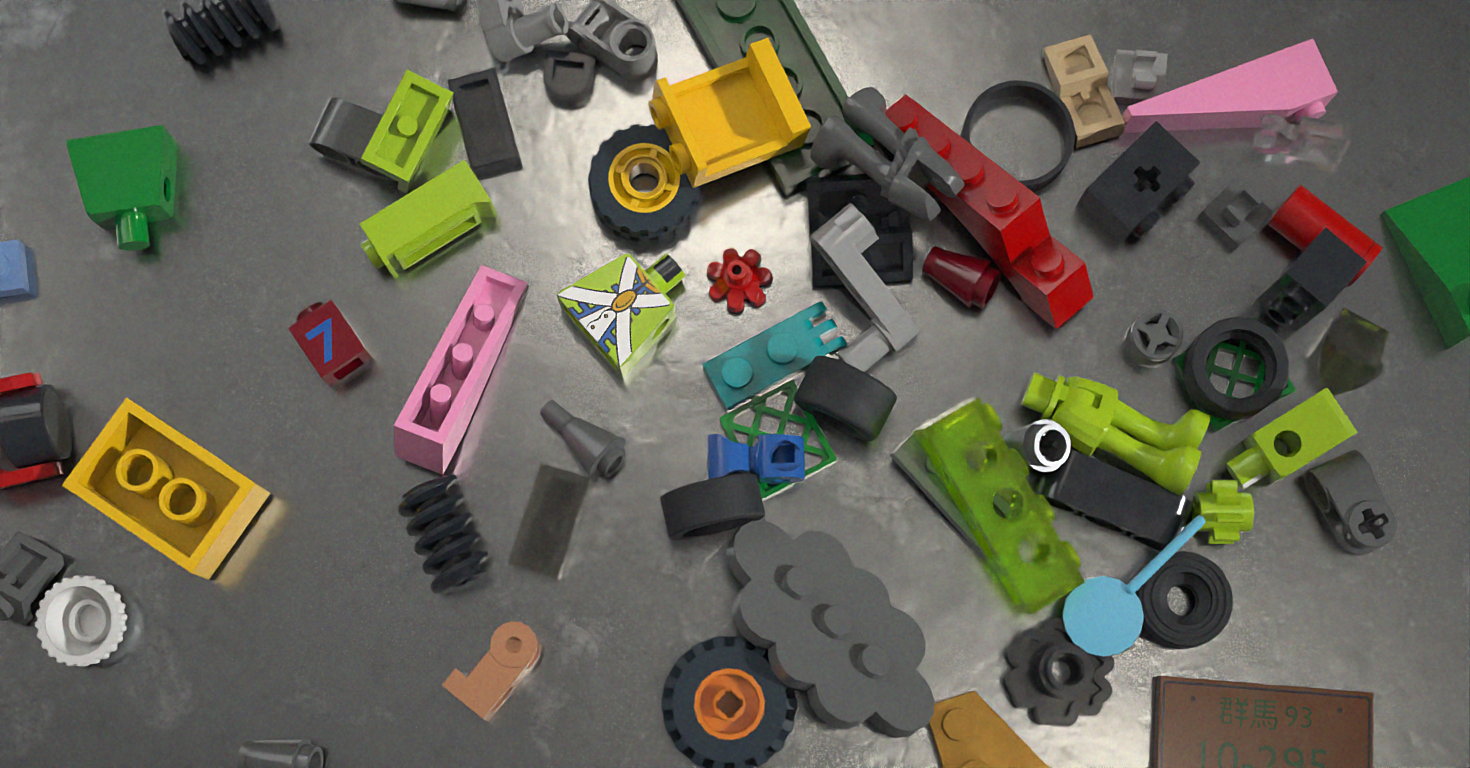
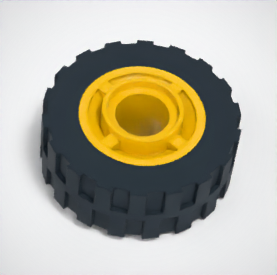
(633, 212)

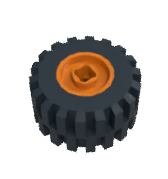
(727, 704)

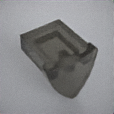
(1351, 353)

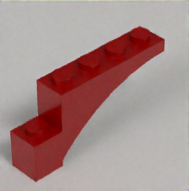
(1004, 220)

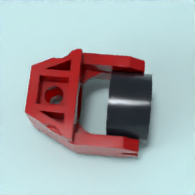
(32, 429)

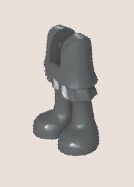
(914, 160)

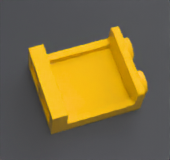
(730, 116)

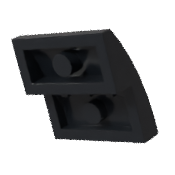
(889, 255)

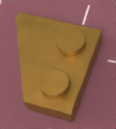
(975, 736)

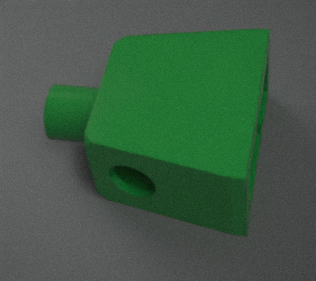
(126, 180)

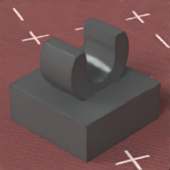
(1235, 213)

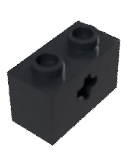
(1153, 159)
(1311, 281)

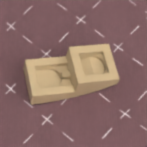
(1081, 83)

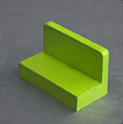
(407, 129)

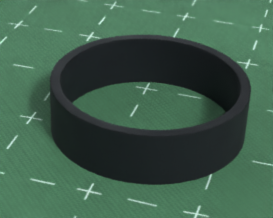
(1045, 97)

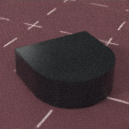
(568, 76)

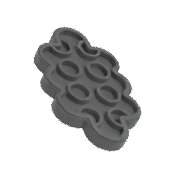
(829, 629)

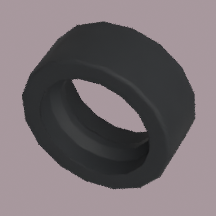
(1266, 345)
(712, 506)

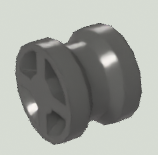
(1160, 329)

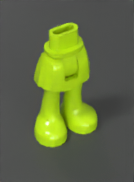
(1100, 420)

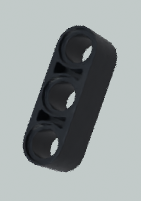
(1115, 501)

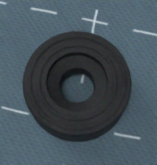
(1212, 602)

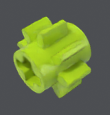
(1224, 511)

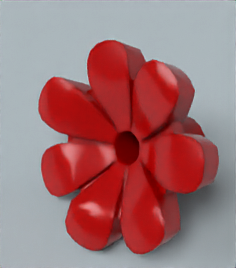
(740, 286)

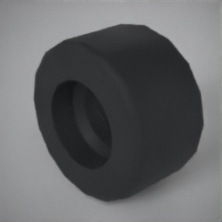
(845, 398)

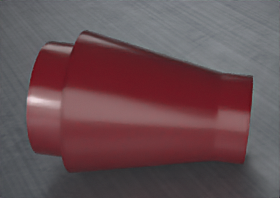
(964, 276)

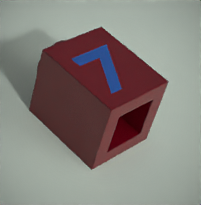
(330, 342)

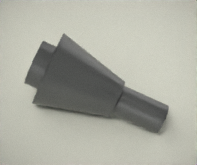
(593, 446)

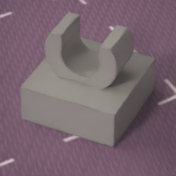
(1138, 76)

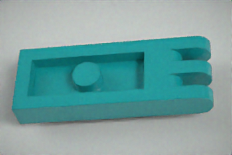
(771, 356)

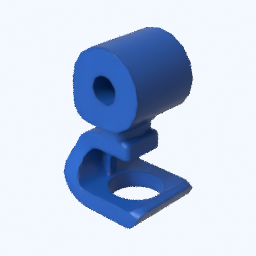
(773, 458)

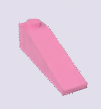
(1281, 83)
(458, 371)

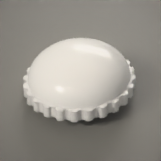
(81, 620)

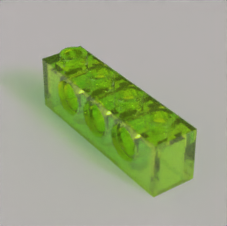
(1057, 563)

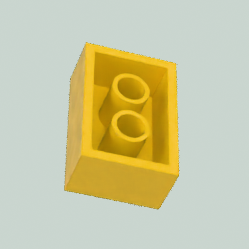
(166, 489)

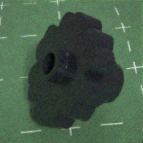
(1034, 682)

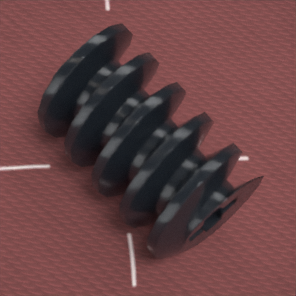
(216, 22)
(443, 535)

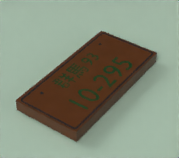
(1260, 725)

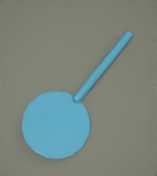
(1106, 613)

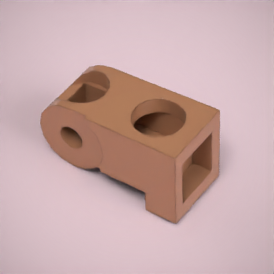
(510, 657)

